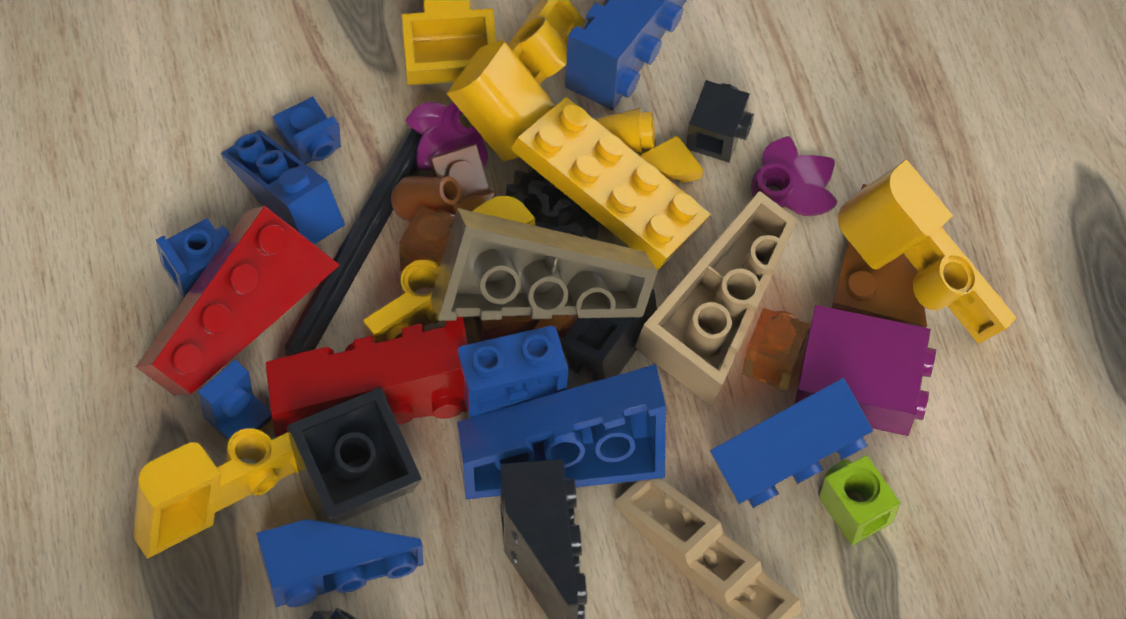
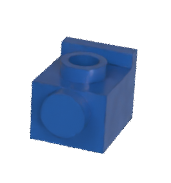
(190, 252)

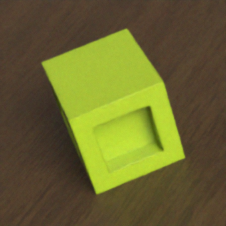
(856, 518)

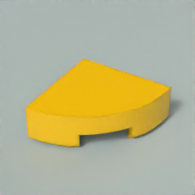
(674, 161)

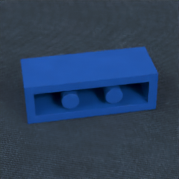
(792, 443)

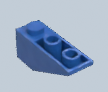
(285, 185)
(325, 557)

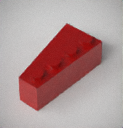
(415, 373)

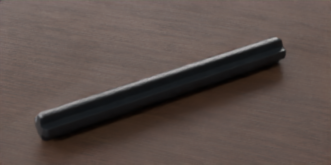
(354, 249)

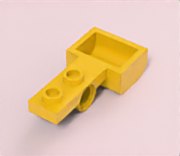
(444, 40)
(503, 81)
(906, 217)
(417, 308)
(186, 489)

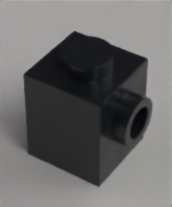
(719, 121)

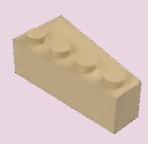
(710, 310)

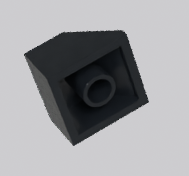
(352, 457)

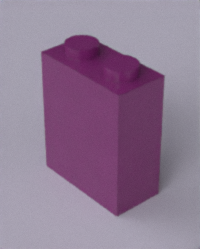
(878, 361)

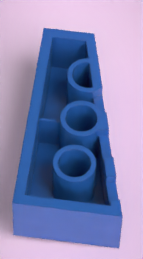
(615, 46)
(599, 429)

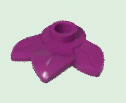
(442, 132)
(798, 178)

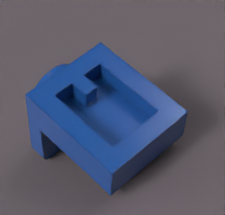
(308, 131)
(230, 403)

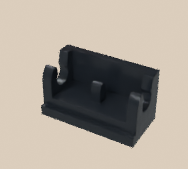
(605, 343)

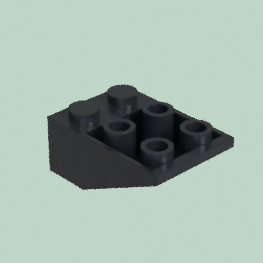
(543, 536)

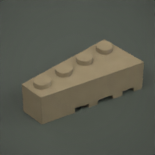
(533, 271)

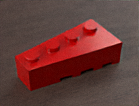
(236, 298)

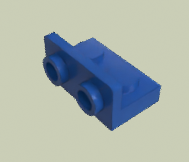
(512, 370)

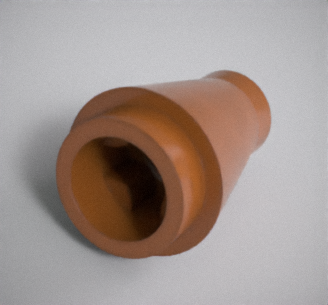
(425, 191)

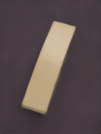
(704, 554)

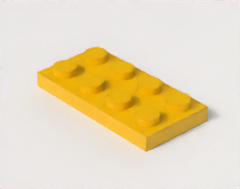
(611, 182)

